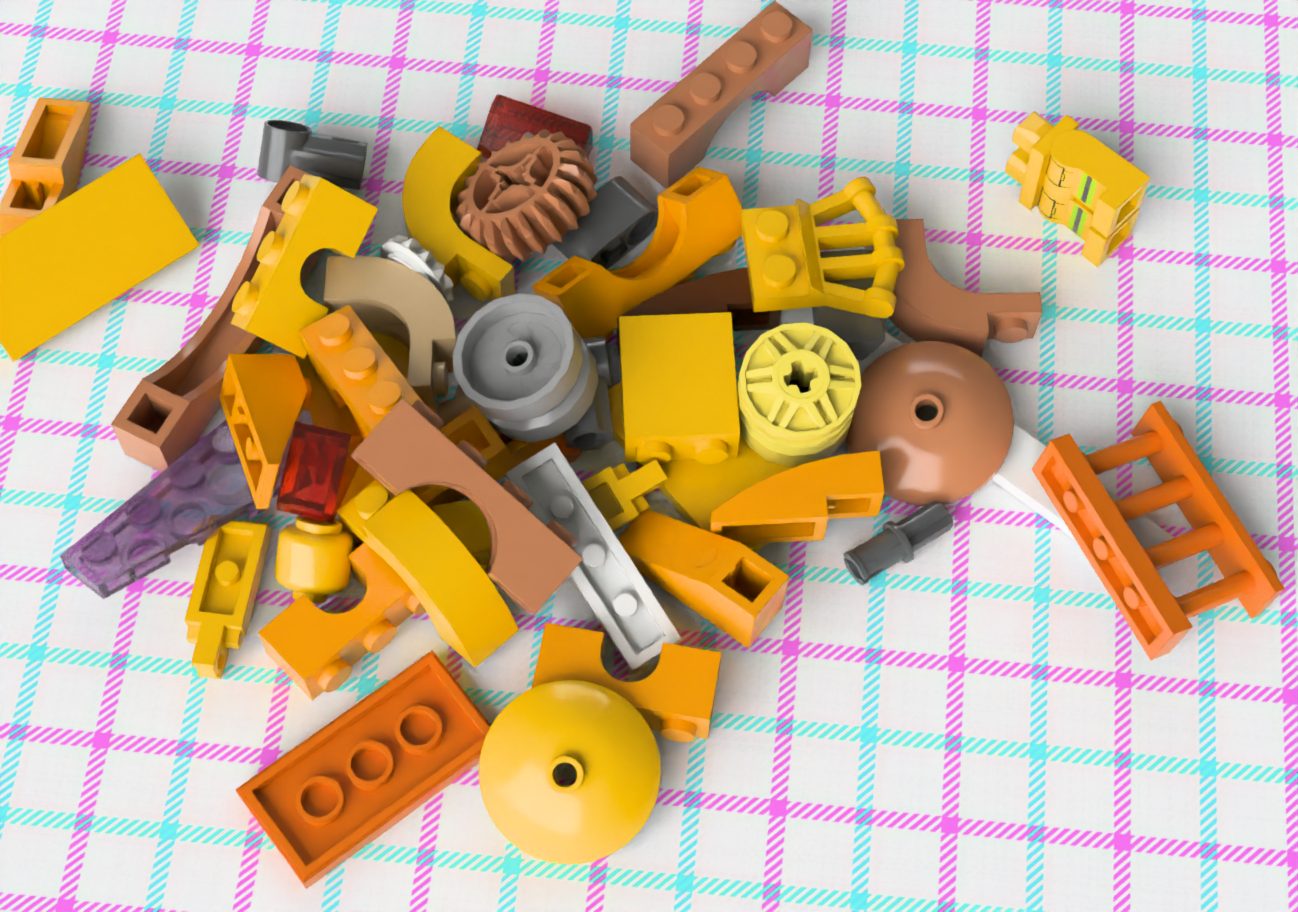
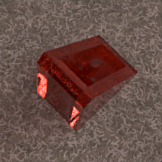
(317, 471)

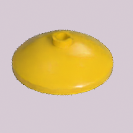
(613, 762)

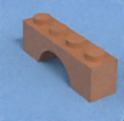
(682, 123)
(525, 554)

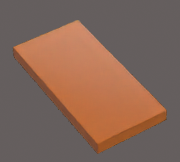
(367, 769)

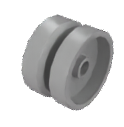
(525, 367)

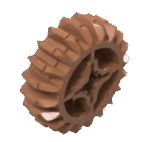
(527, 195)

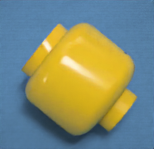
(314, 558)

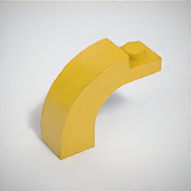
(429, 214)
(435, 567)

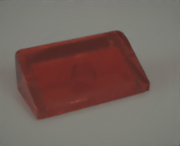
(513, 118)

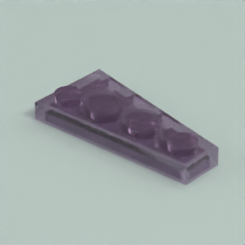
(168, 513)

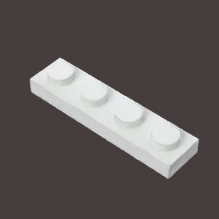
(606, 572)

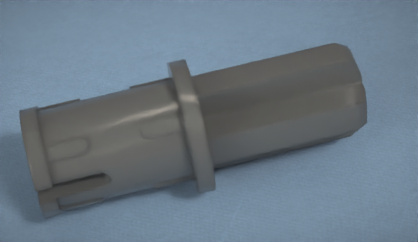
(898, 542)

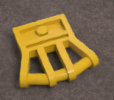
(786, 260)

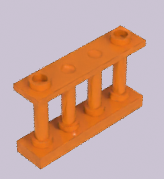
(1117, 556)

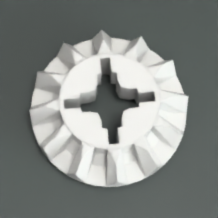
(411, 254)

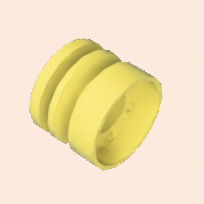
(778, 418)

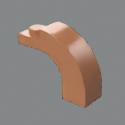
(938, 311)

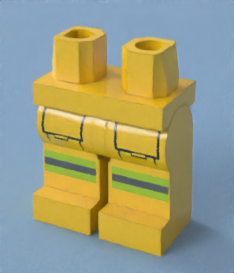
(1077, 183)

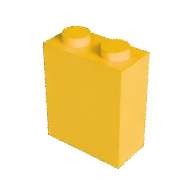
(679, 388)

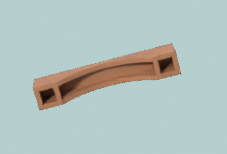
(182, 396)

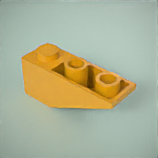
(707, 573)

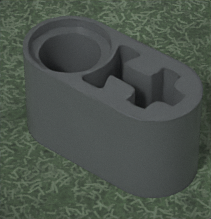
(613, 227)

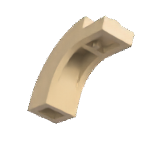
(400, 305)

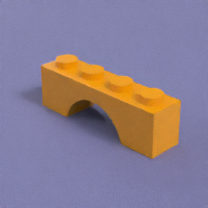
(695, 222)

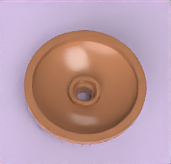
(942, 456)

